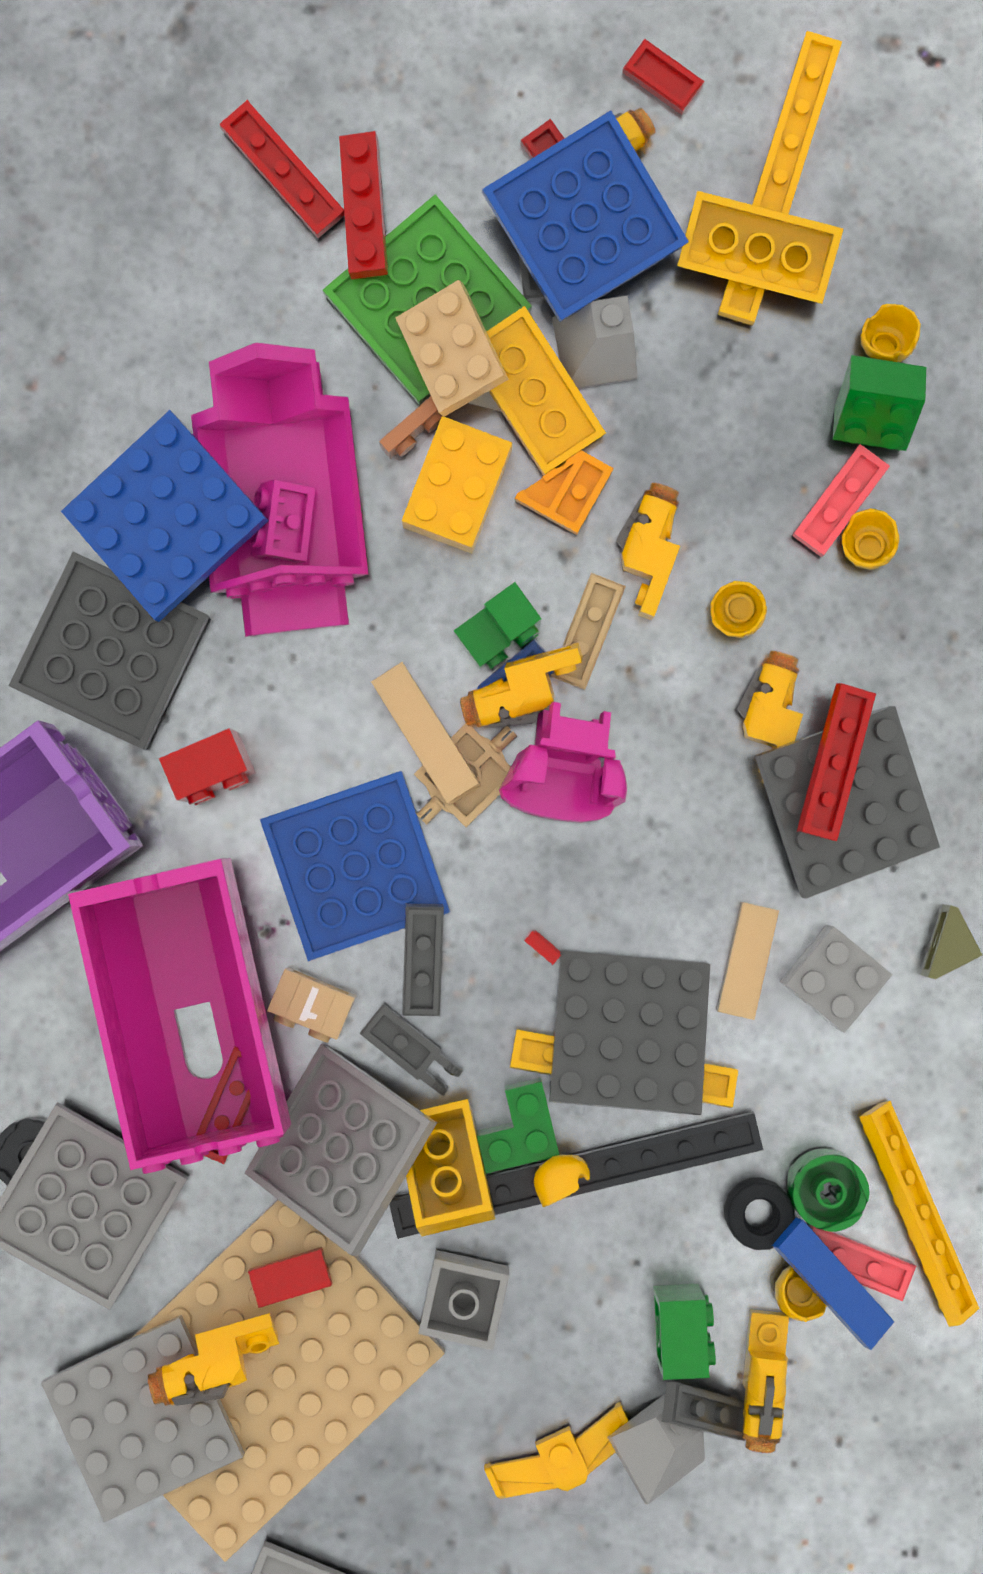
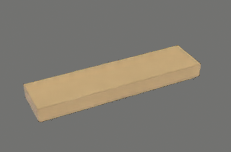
(425, 734)

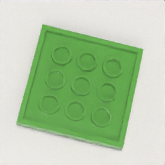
(422, 259)

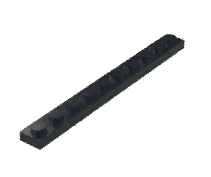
(617, 1164)

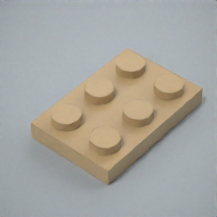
(451, 348)

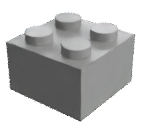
(836, 978)
(464, 1300)

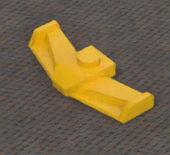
(562, 1459)

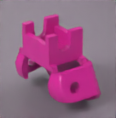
(562, 770)

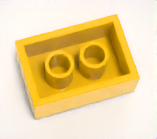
(457, 484)
(449, 1175)

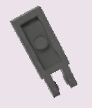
(408, 1047)

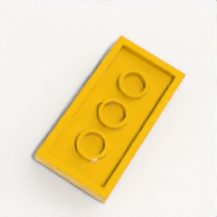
(540, 394)

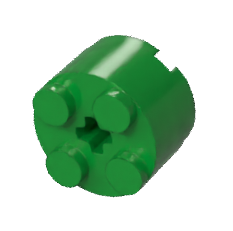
(847, 1196)

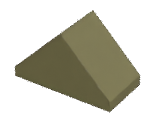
(950, 945)

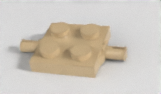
(487, 765)

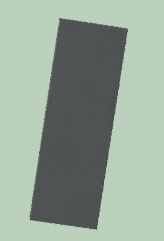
(422, 959)
(703, 1411)

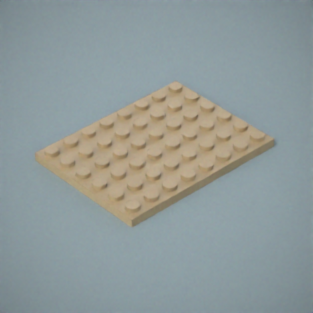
(306, 1399)

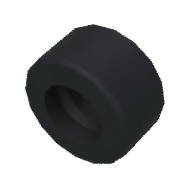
(742, 1196)

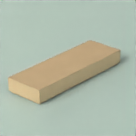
(591, 626)
(747, 961)

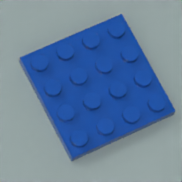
(585, 216)
(164, 516)
(352, 864)

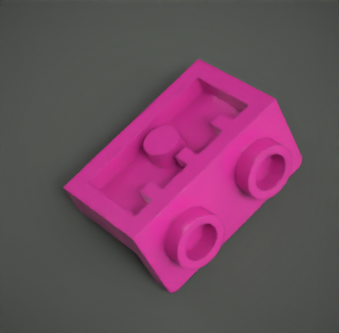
(289, 524)

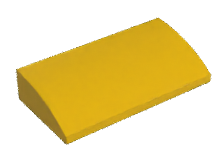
(760, 247)

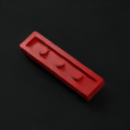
(282, 169)
(363, 205)
(836, 762)

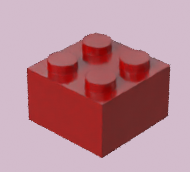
(208, 766)

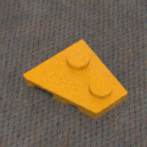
(568, 491)

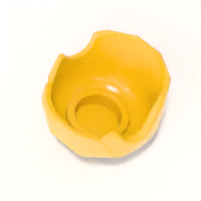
(891, 333)
(870, 539)
(738, 609)
(559, 1177)
(796, 1297)

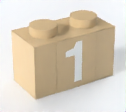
(311, 1004)

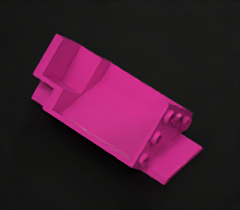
(281, 427)

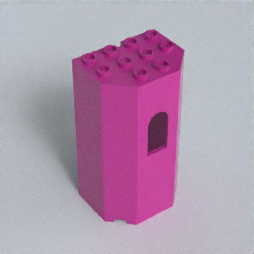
(165, 948)

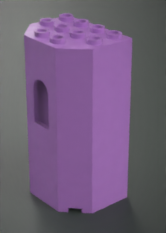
(55, 828)

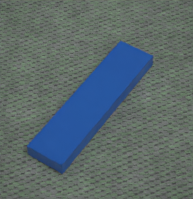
(833, 1283)

